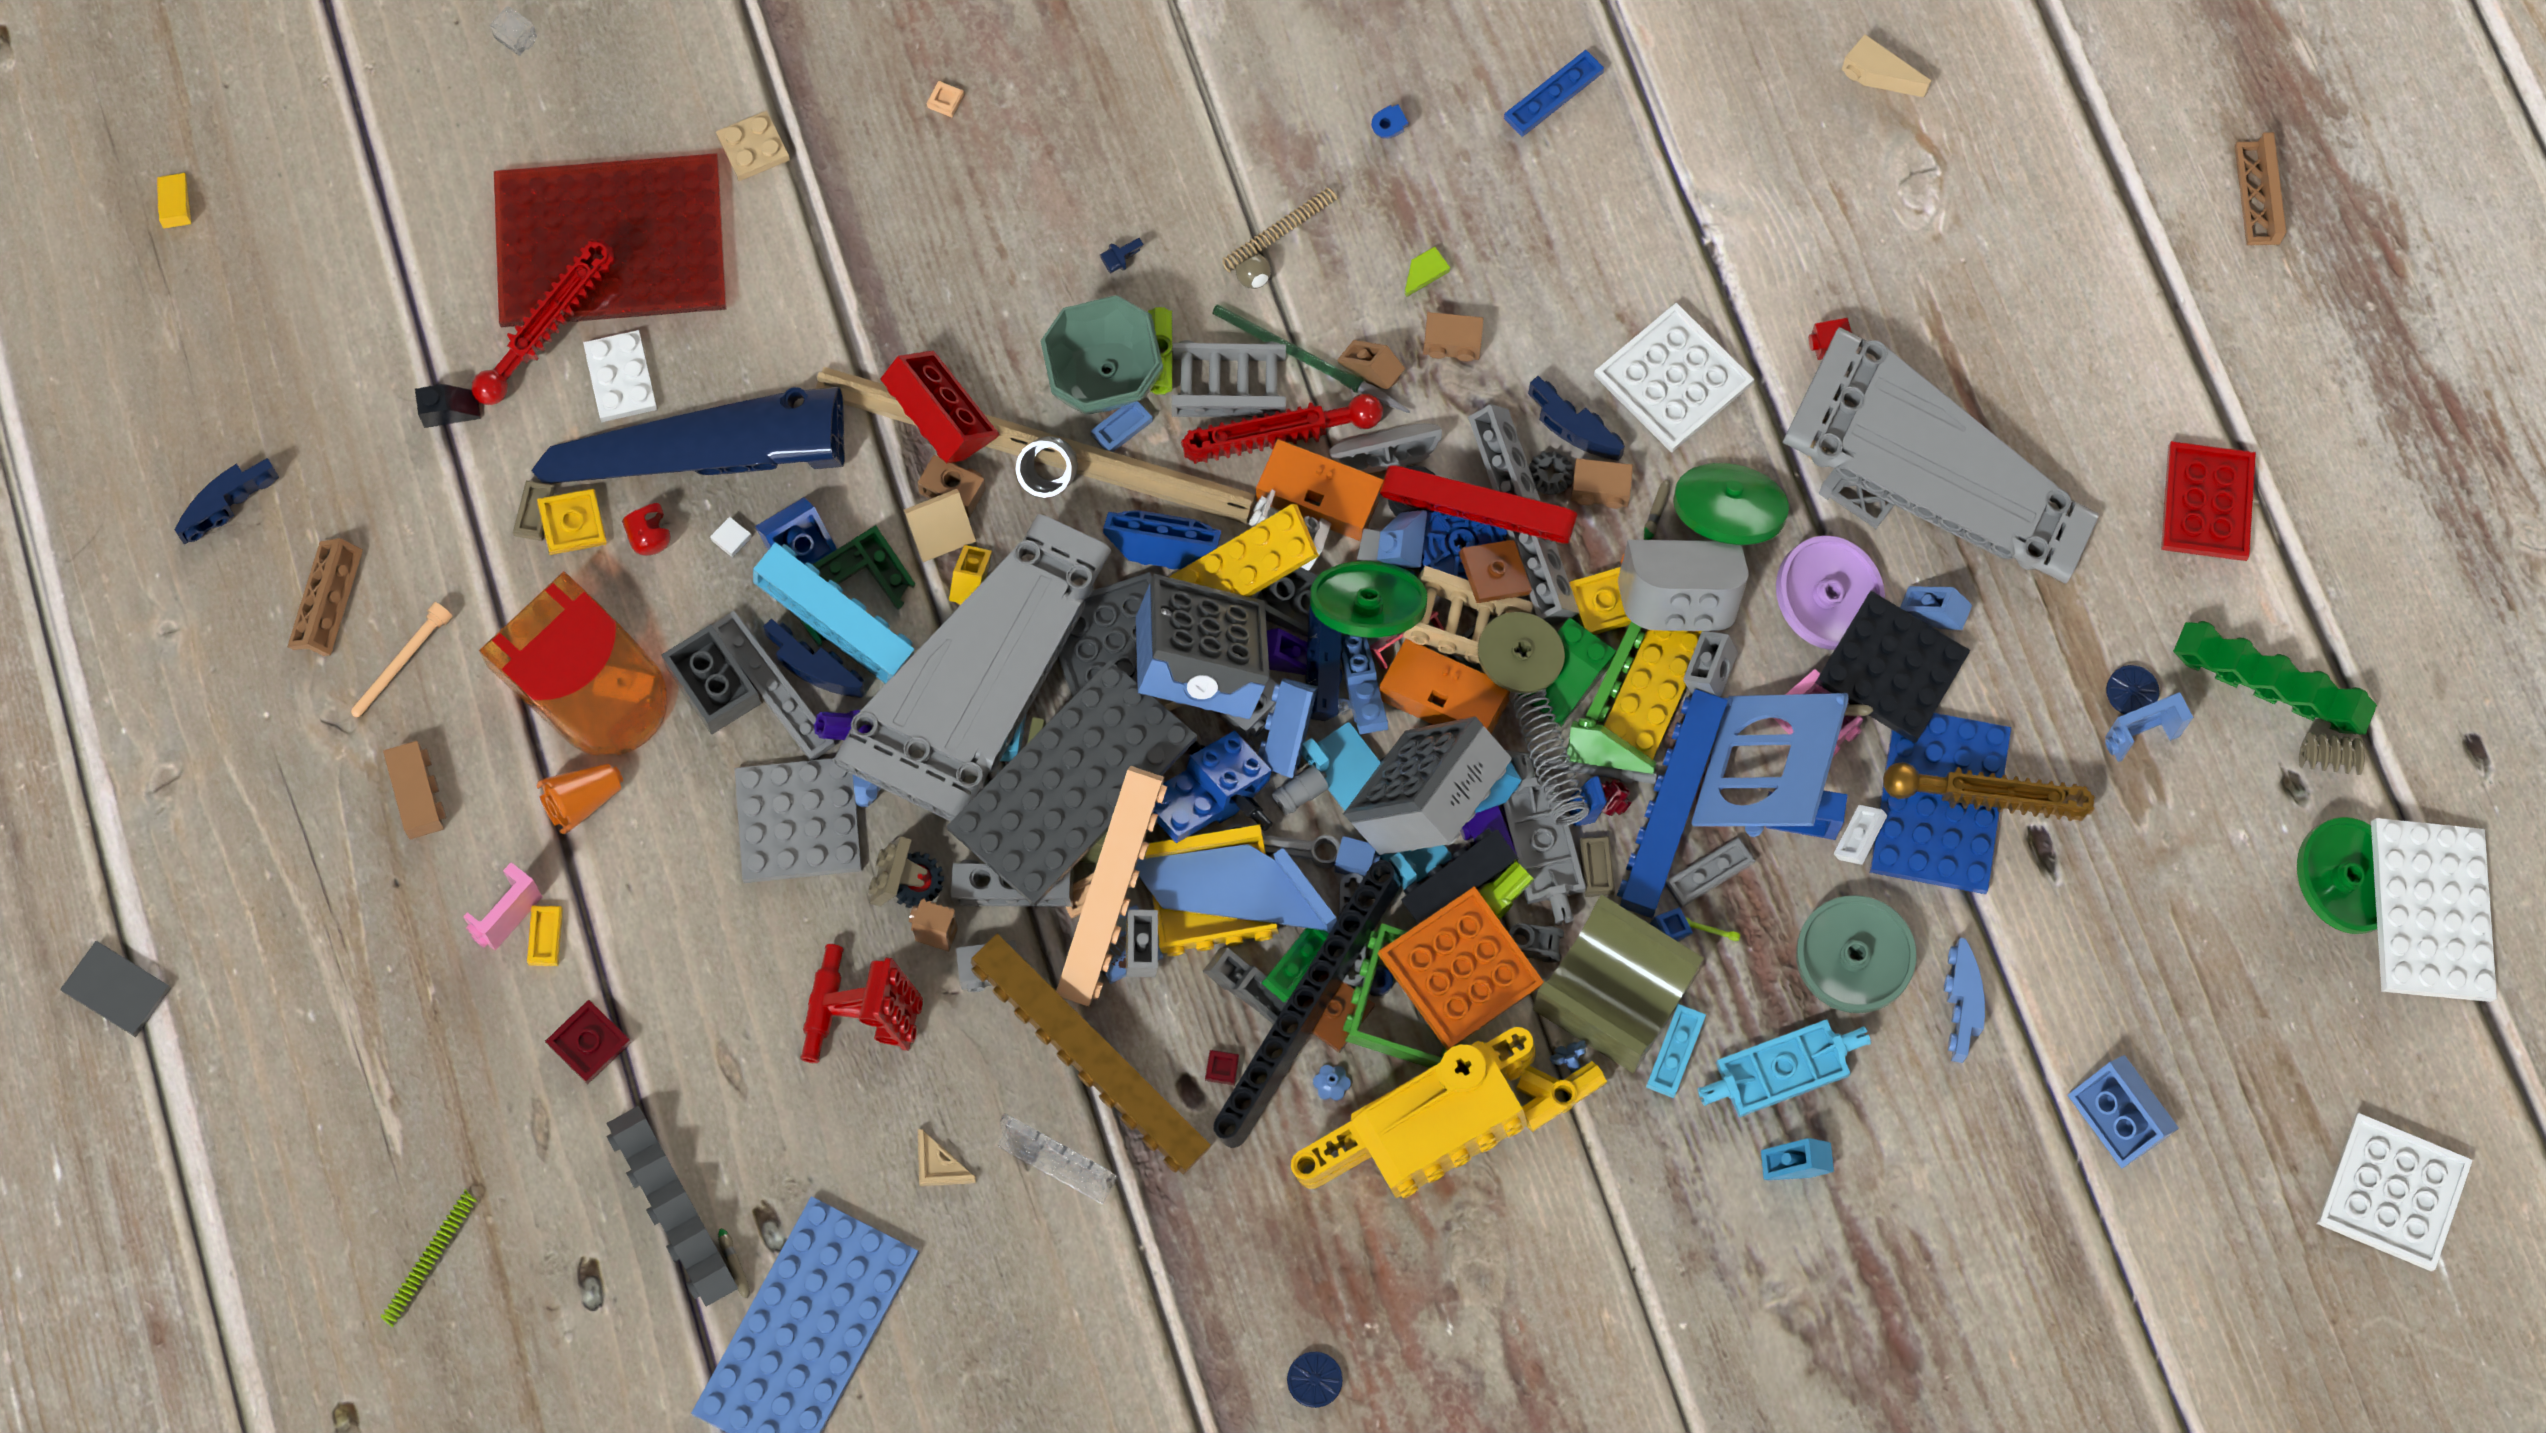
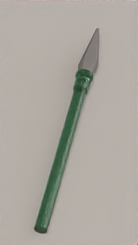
(1345, 378)

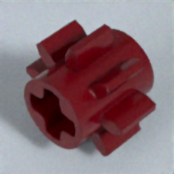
(1616, 797)

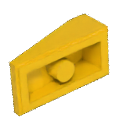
(173, 201)

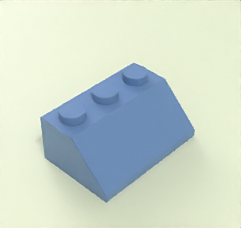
(1288, 726)
(2123, 1111)

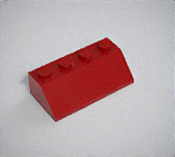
(938, 405)

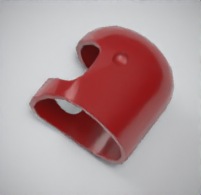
(646, 536)

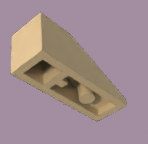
(1881, 69)

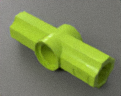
(1163, 327)
(1506, 889)

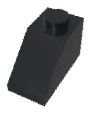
(446, 405)

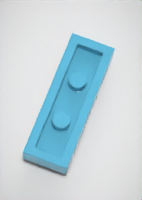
(1675, 1051)

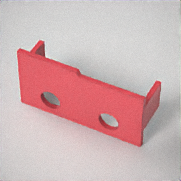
(1384, 642)

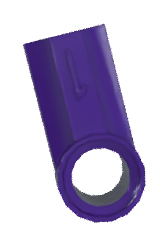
(836, 725)

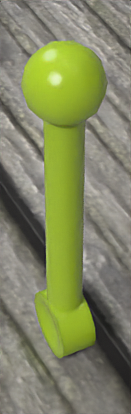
(1734, 936)

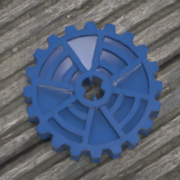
(1446, 531)

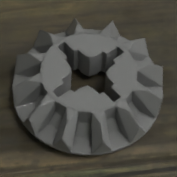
(1558, 482)

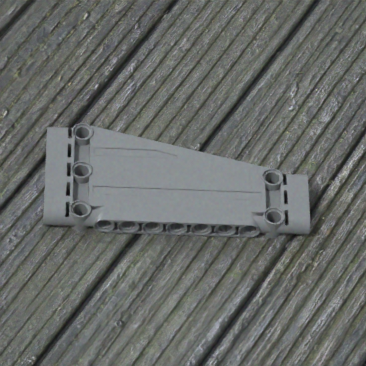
(1934, 459)
(975, 675)

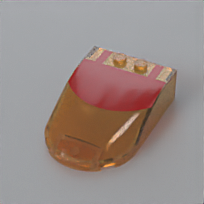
(580, 671)

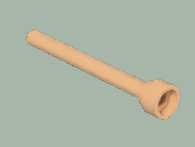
(437, 616)

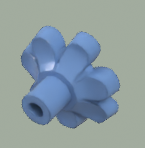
(1570, 1055)

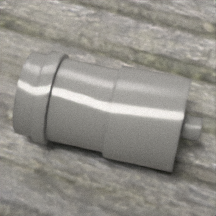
(1301, 789)

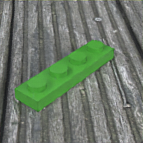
(1620, 663)

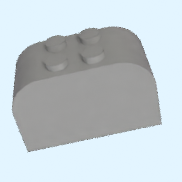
(1682, 584)

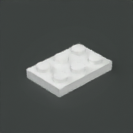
(620, 376)

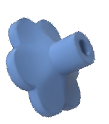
(1329, 1089)

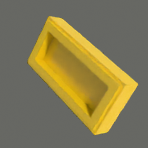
(544, 935)

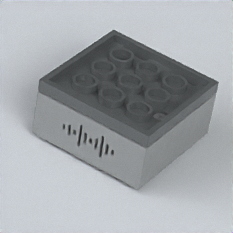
(1428, 786)

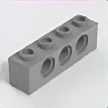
(996, 893)

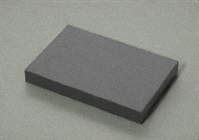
(115, 988)

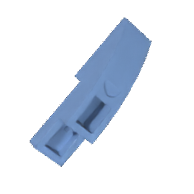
(1362, 685)
(1965, 989)

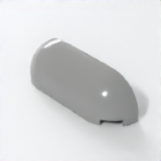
(1388, 447)

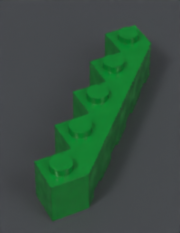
(2275, 678)

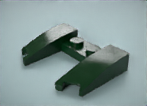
(867, 551)

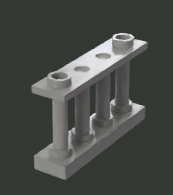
(1214, 403)

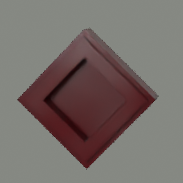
(1222, 1067)

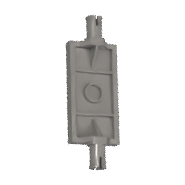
(1541, 845)

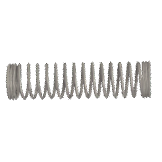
(1561, 821)

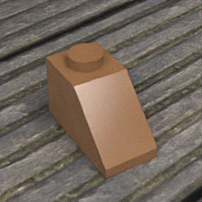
(1372, 363)

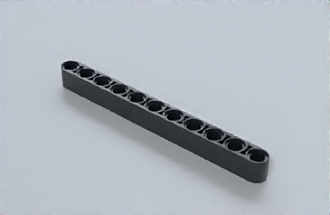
(1309, 1016)

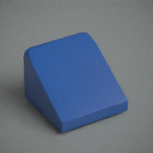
(1672, 924)

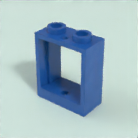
(1828, 818)

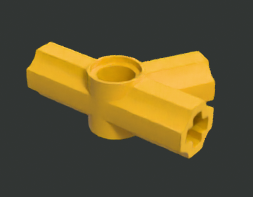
(1543, 1089)

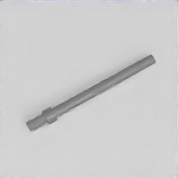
(1624, 775)

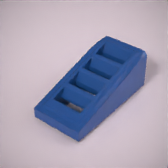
(1595, 799)

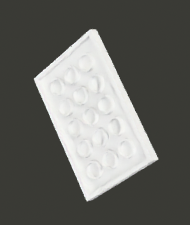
(2433, 910)

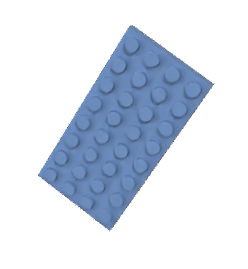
(806, 1326)

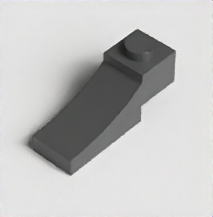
(1244, 982)

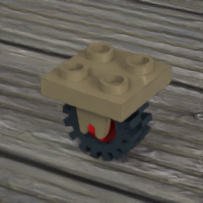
(905, 876)

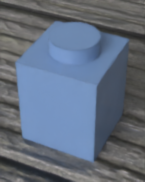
(1355, 857)

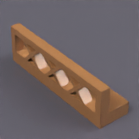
(2270, 187)
(327, 597)

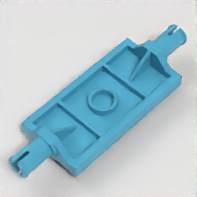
(1783, 1067)

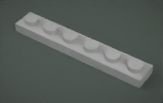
(772, 685)

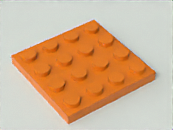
(1460, 968)

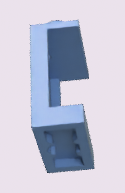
(2168, 712)

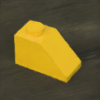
(969, 572)

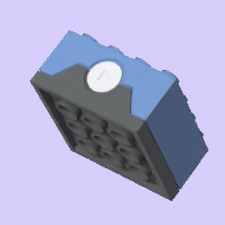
(1201, 647)

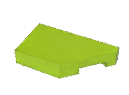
(1425, 270)

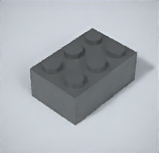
(711, 679)

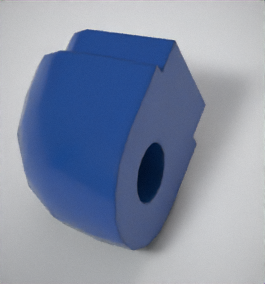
(1389, 122)

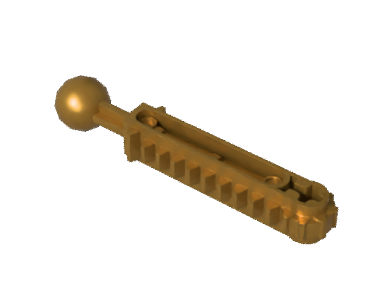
(1903, 781)

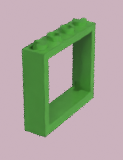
(1360, 995)

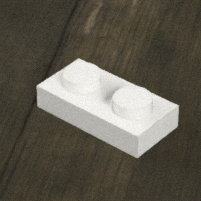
(1860, 834)

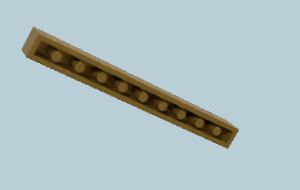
(1090, 1054)

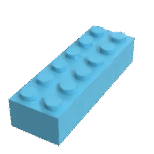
(832, 613)

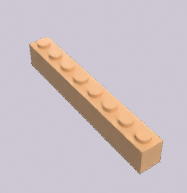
(1110, 885)

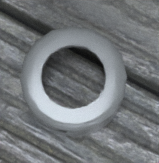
(1030, 478)

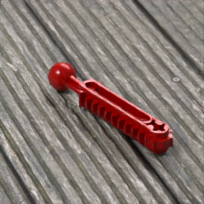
(491, 385)
(1363, 412)

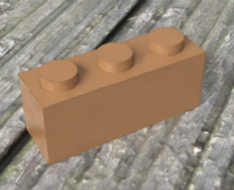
(414, 789)

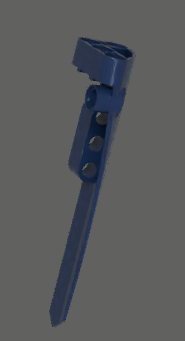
(711, 441)

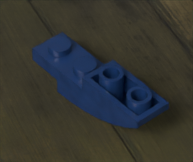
(1581, 430)
(212, 504)
(820, 669)

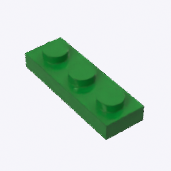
(1294, 963)

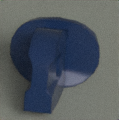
(1115, 257)

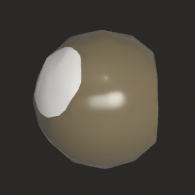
(1253, 272)

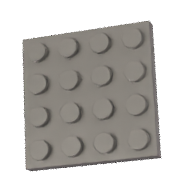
(796, 820)

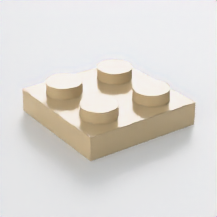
(752, 145)

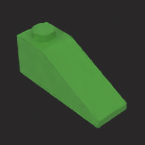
(1601, 747)

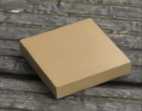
(939, 525)

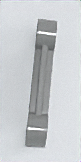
(1299, 848)

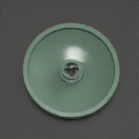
(1861, 929)

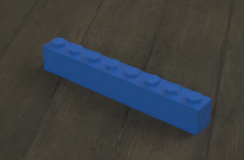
(1673, 803)

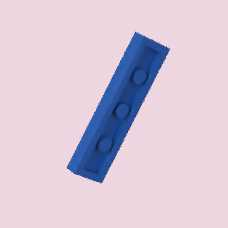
(1553, 93)

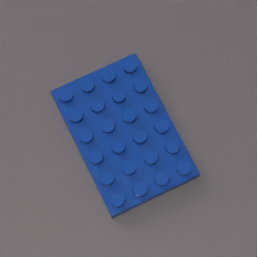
(1922, 833)

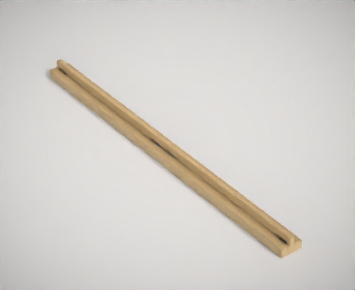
(1091, 460)

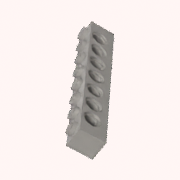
(1511, 474)

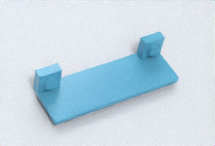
(1348, 767)

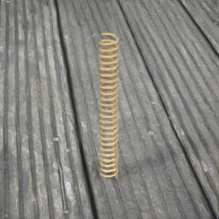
(1279, 229)

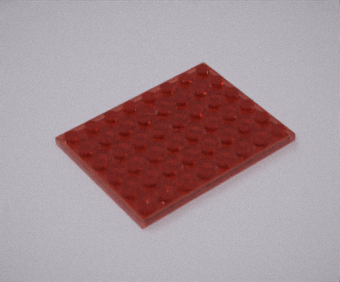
(651, 211)

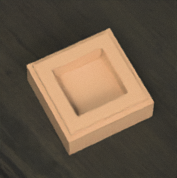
(945, 99)

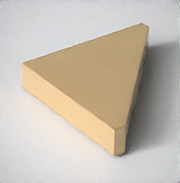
(938, 1165)

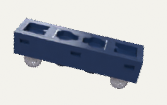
(1324, 669)

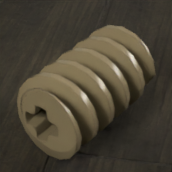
(2332, 751)

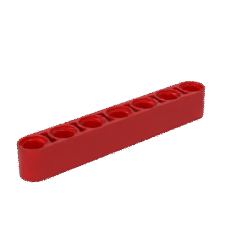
(1478, 504)

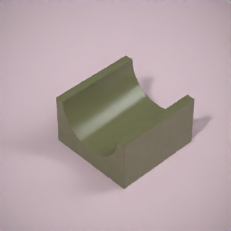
(1618, 984)

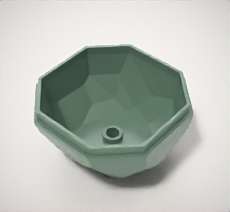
(1099, 337)

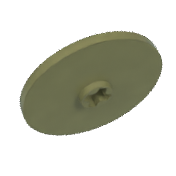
(1511, 670)

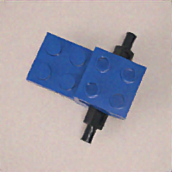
(1214, 788)

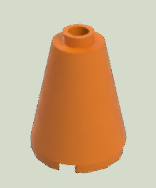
(577, 794)

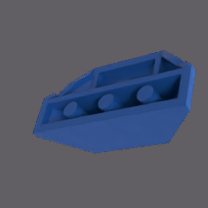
(1160, 538)

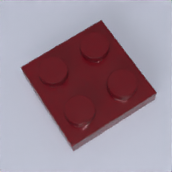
(588, 1041)

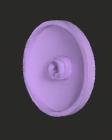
(1824, 587)

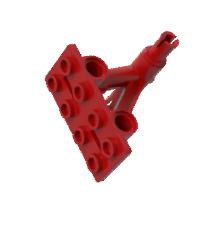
(885, 1003)

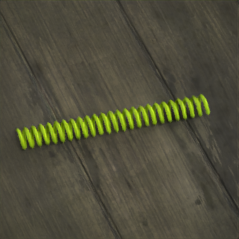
(432, 1247)

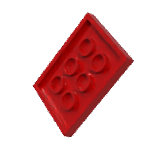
(2208, 501)

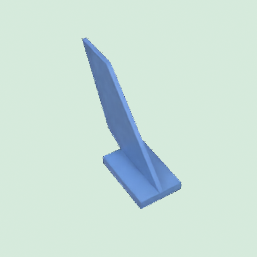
(1237, 885)

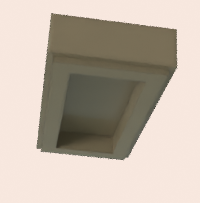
(528, 519)
(1597, 866)

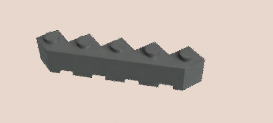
(671, 1206)

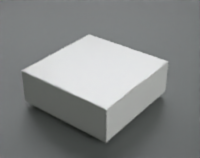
(730, 537)

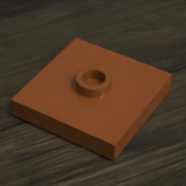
(1495, 571)
(1331, 1023)

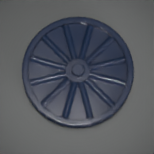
(2132, 688)
(1314, 1379)

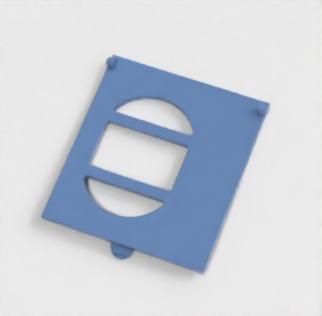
(1795, 802)

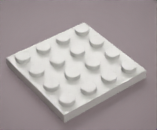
(1673, 377)
(2395, 1192)

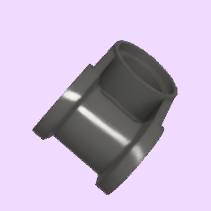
(1538, 941)

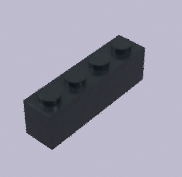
(1467, 870)

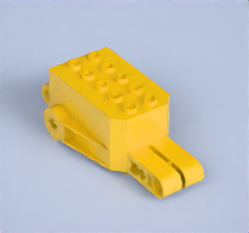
(1431, 1119)

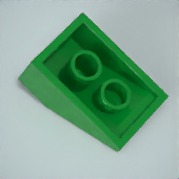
(1583, 666)

